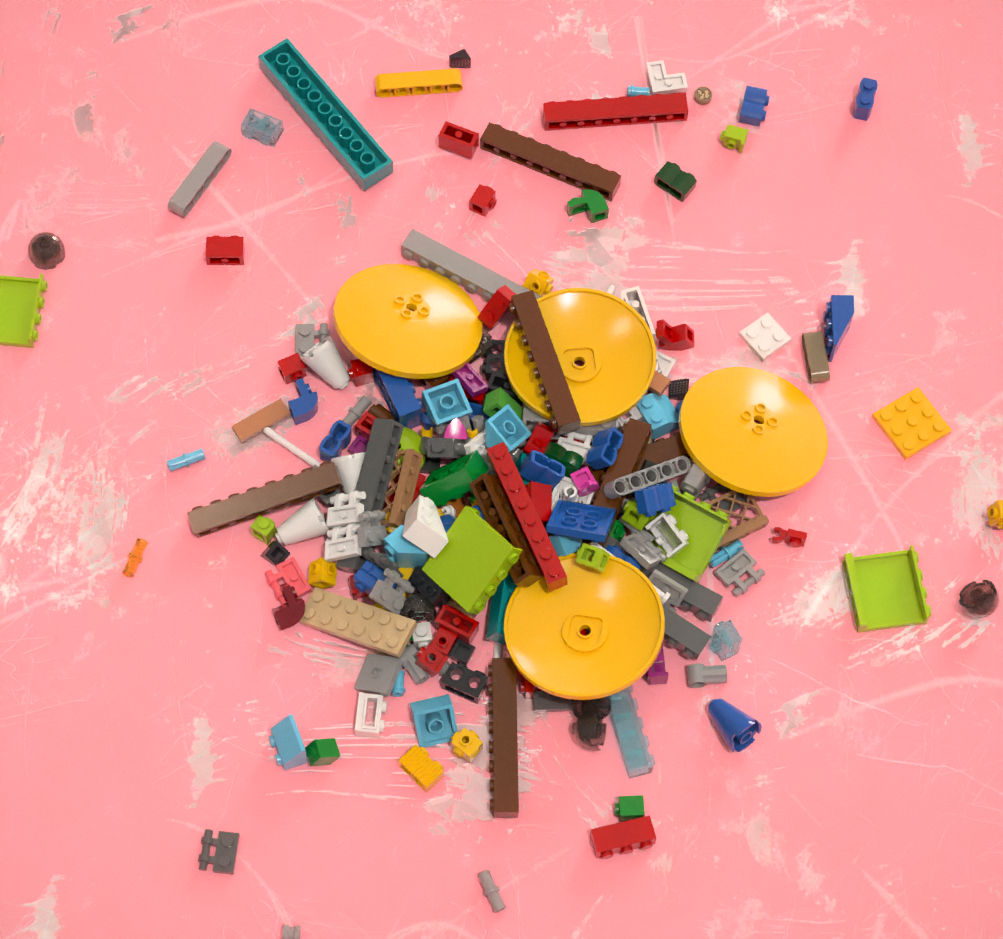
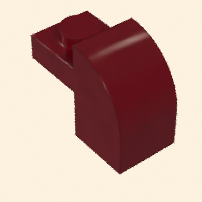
(292, 611)

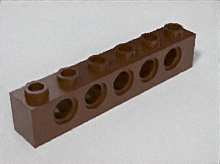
(501, 518)

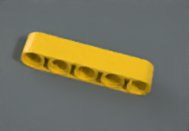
(418, 83)

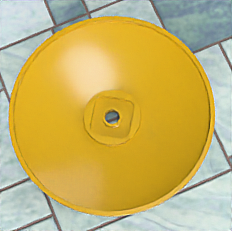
(603, 335)
(418, 344)
(749, 456)
(617, 609)

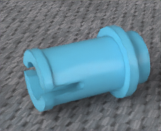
(635, 91)
(398, 688)

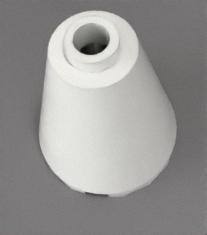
(327, 363)
(349, 470)
(303, 524)

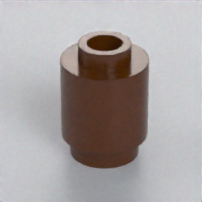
(380, 412)

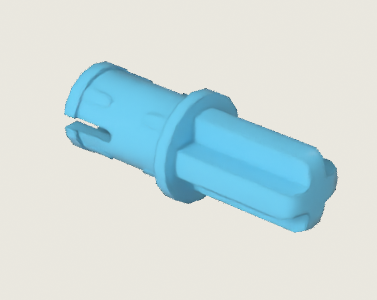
(186, 459)
(726, 553)

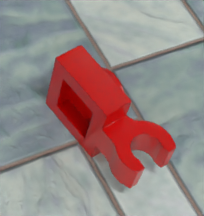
(792, 537)

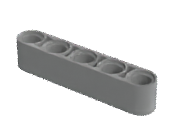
(199, 178)
(640, 479)

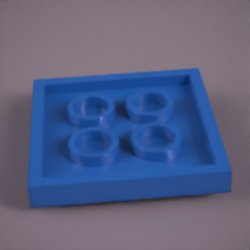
(581, 521)

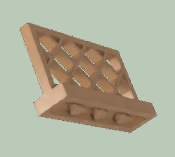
(404, 488)
(743, 529)

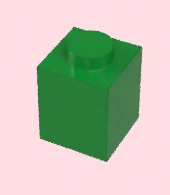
(322, 752)
(629, 807)

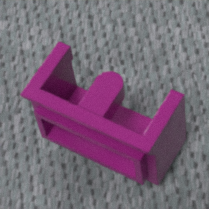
(656, 673)

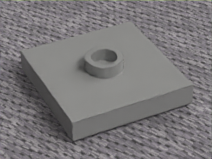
(378, 674)

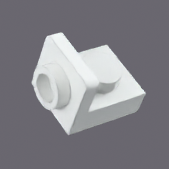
(422, 635)

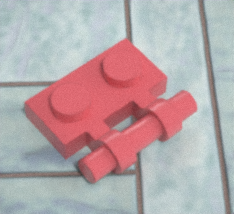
(291, 574)

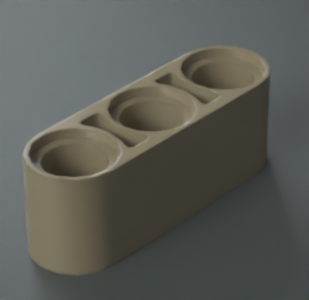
(815, 357)

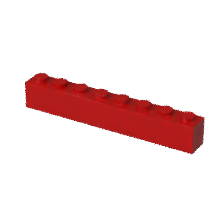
(615, 111)
(527, 516)

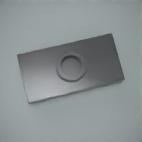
(550, 703)

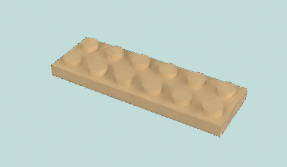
(358, 622)

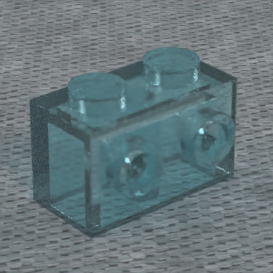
(262, 127)
(725, 640)

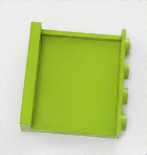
(20, 309)
(704, 530)
(472, 561)
(886, 590)

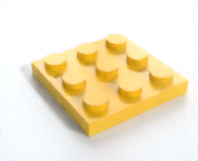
(911, 423)

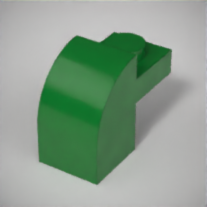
(591, 203)

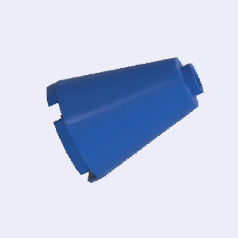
(733, 724)

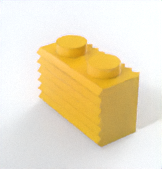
(421, 767)

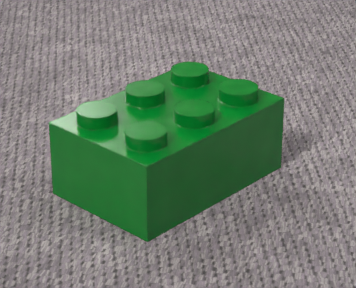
(453, 478)

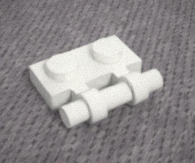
(580, 448)
(343, 514)
(342, 548)

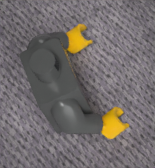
(444, 447)

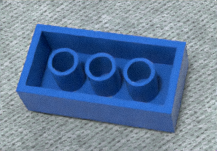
(400, 398)

